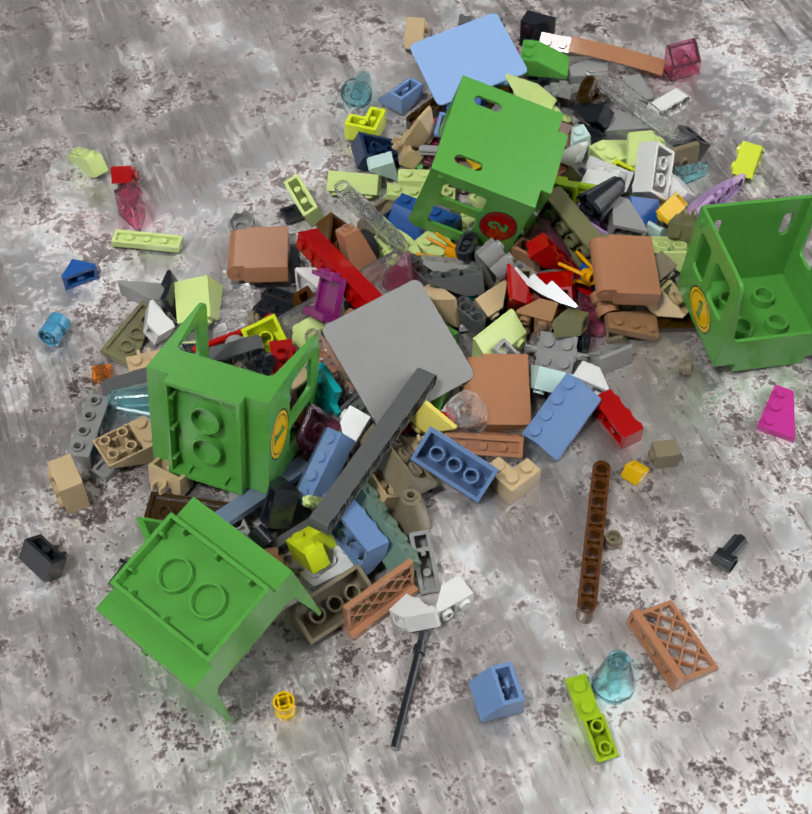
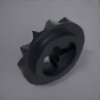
(267, 361)

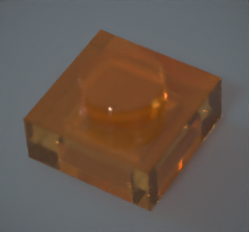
(101, 373)

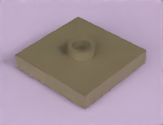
(686, 154)

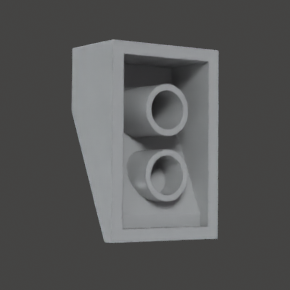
(444, 264)

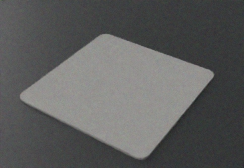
(391, 339)

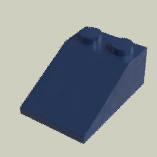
(369, 145)

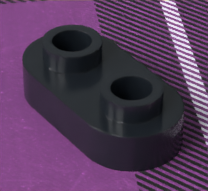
(466, 245)

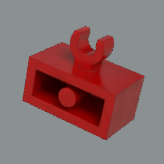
(123, 174)
(282, 352)

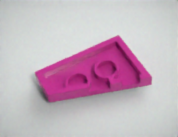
(778, 415)

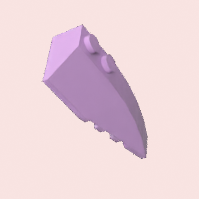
(718, 194)

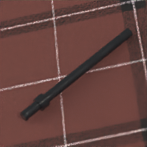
(418, 651)

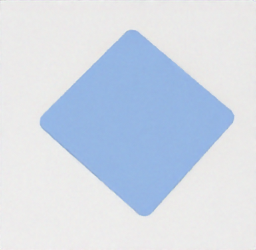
(473, 49)

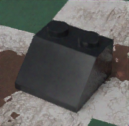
(534, 24)

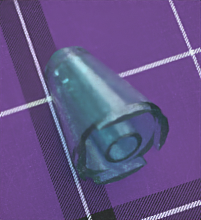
(357, 90)
(130, 399)
(614, 679)

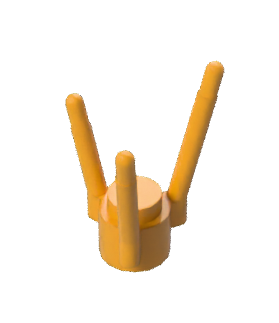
(449, 249)
(585, 274)

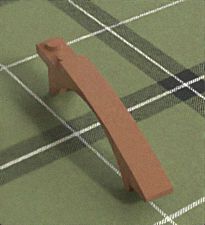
(582, 47)

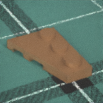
(636, 324)

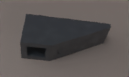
(595, 115)

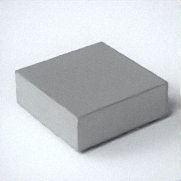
(103, 472)

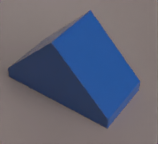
(79, 273)

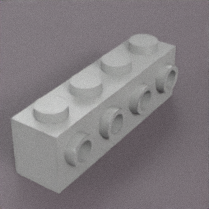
(89, 426)

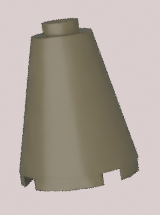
(411, 512)

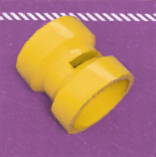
(284, 711)

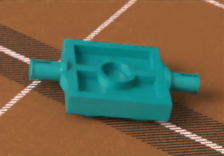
(328, 391)

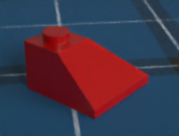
(516, 290)

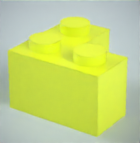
(372, 123)
(748, 159)
(310, 548)

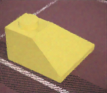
(431, 416)

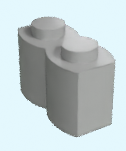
(495, 258)

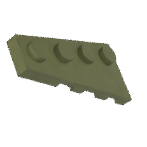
(128, 337)

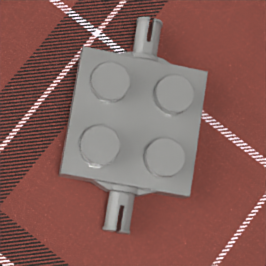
(562, 89)
(556, 352)

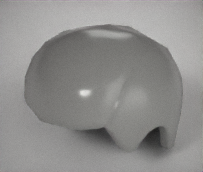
(241, 220)

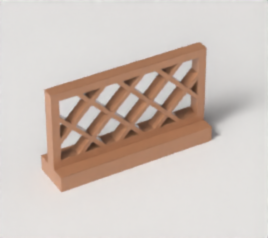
(490, 443)
(378, 600)
(658, 649)

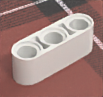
(672, 102)

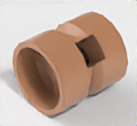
(602, 307)

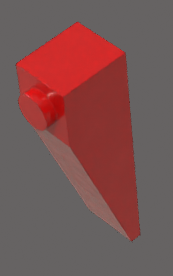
(548, 254)

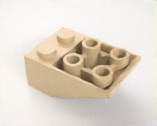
(127, 444)

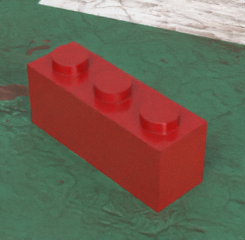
(618, 420)

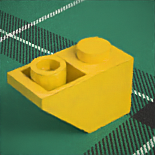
(671, 207)

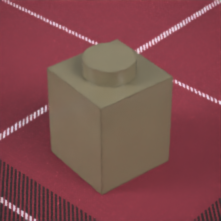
(664, 454)

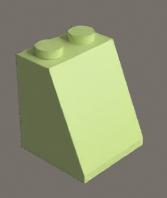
(196, 290)

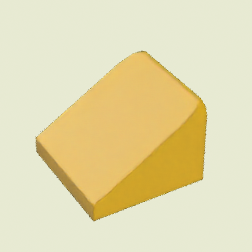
(634, 472)

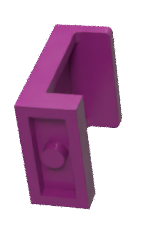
(328, 296)

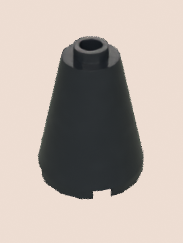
(601, 198)

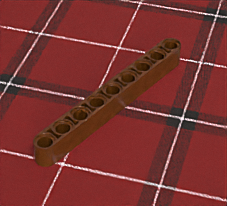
(595, 513)

